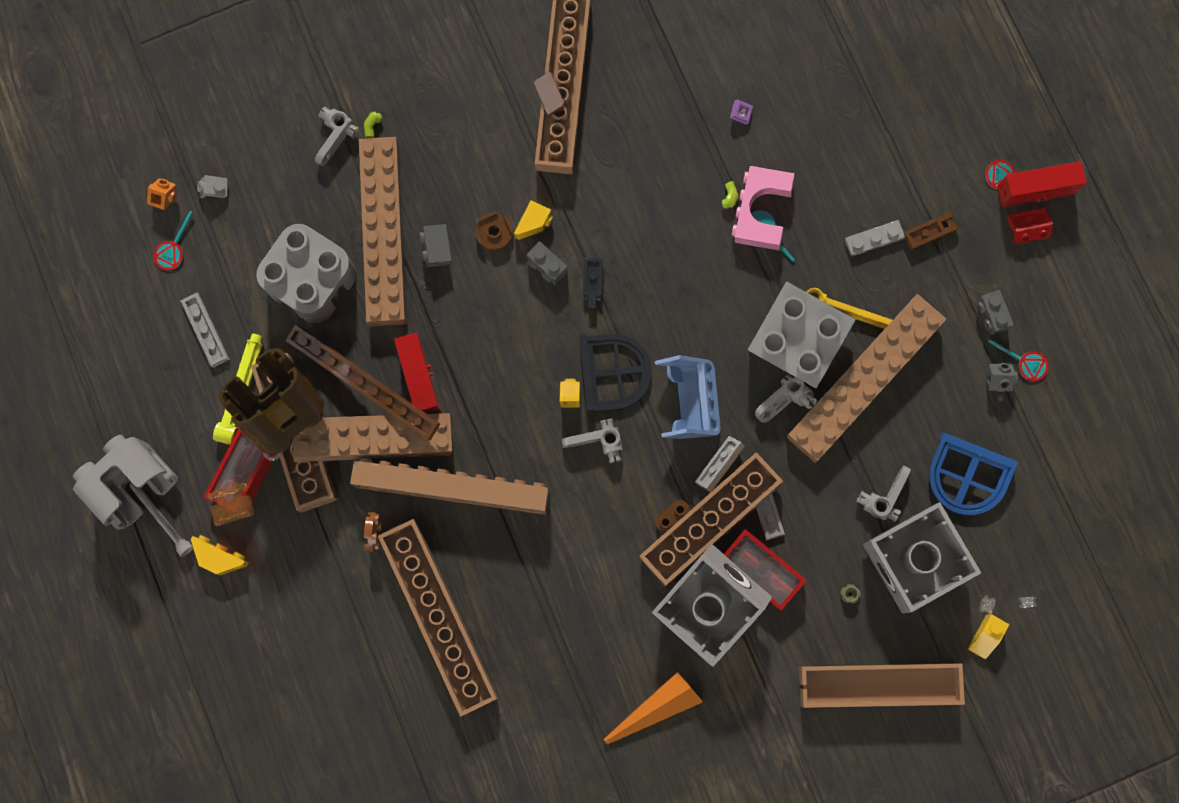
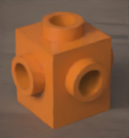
(161, 194)

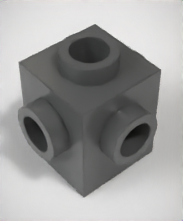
(1001, 377)

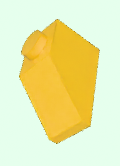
(533, 220)
(570, 394)
(988, 636)

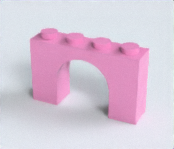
(761, 182)

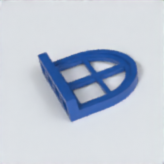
(977, 453)

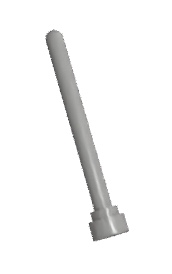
(183, 546)

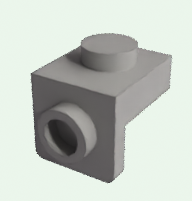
(212, 186)

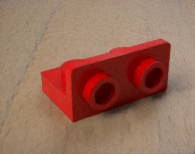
(1030, 225)

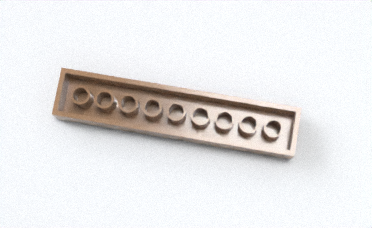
(566, 62)
(382, 232)
(866, 378)
(450, 487)
(438, 617)

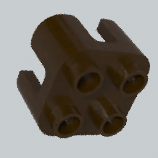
(279, 410)

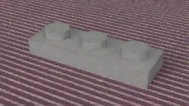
(874, 238)
(719, 464)

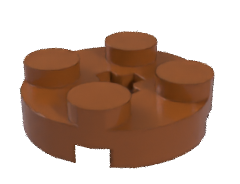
(372, 526)

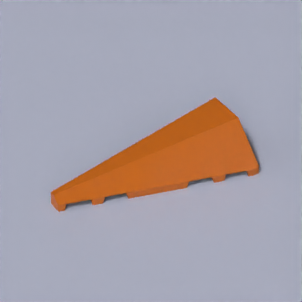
(665, 702)

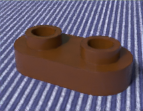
(671, 515)

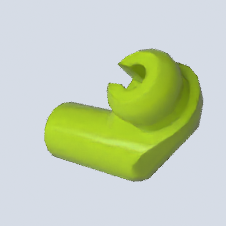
(370, 122)
(732, 196)

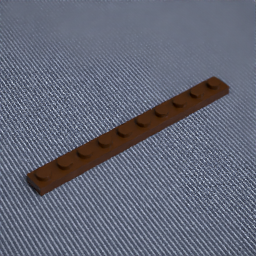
(363, 382)

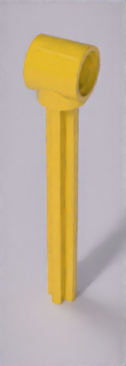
(851, 311)

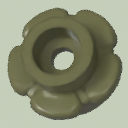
(855, 594)

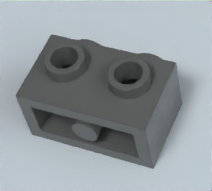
(435, 245)
(547, 263)
(994, 312)

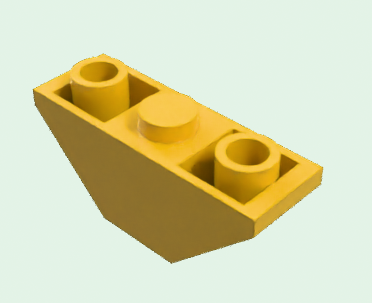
(216, 557)

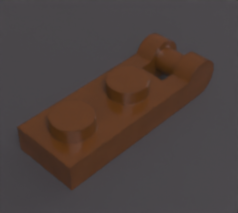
(930, 231)

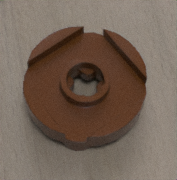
(492, 242)

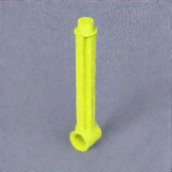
(226, 430)

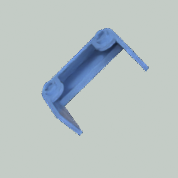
(696, 396)

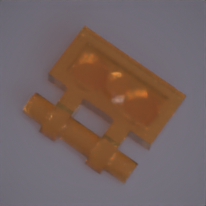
(231, 510)

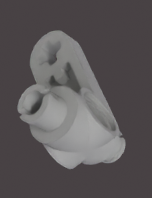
(331, 119)
(792, 390)
(610, 449)
(870, 501)

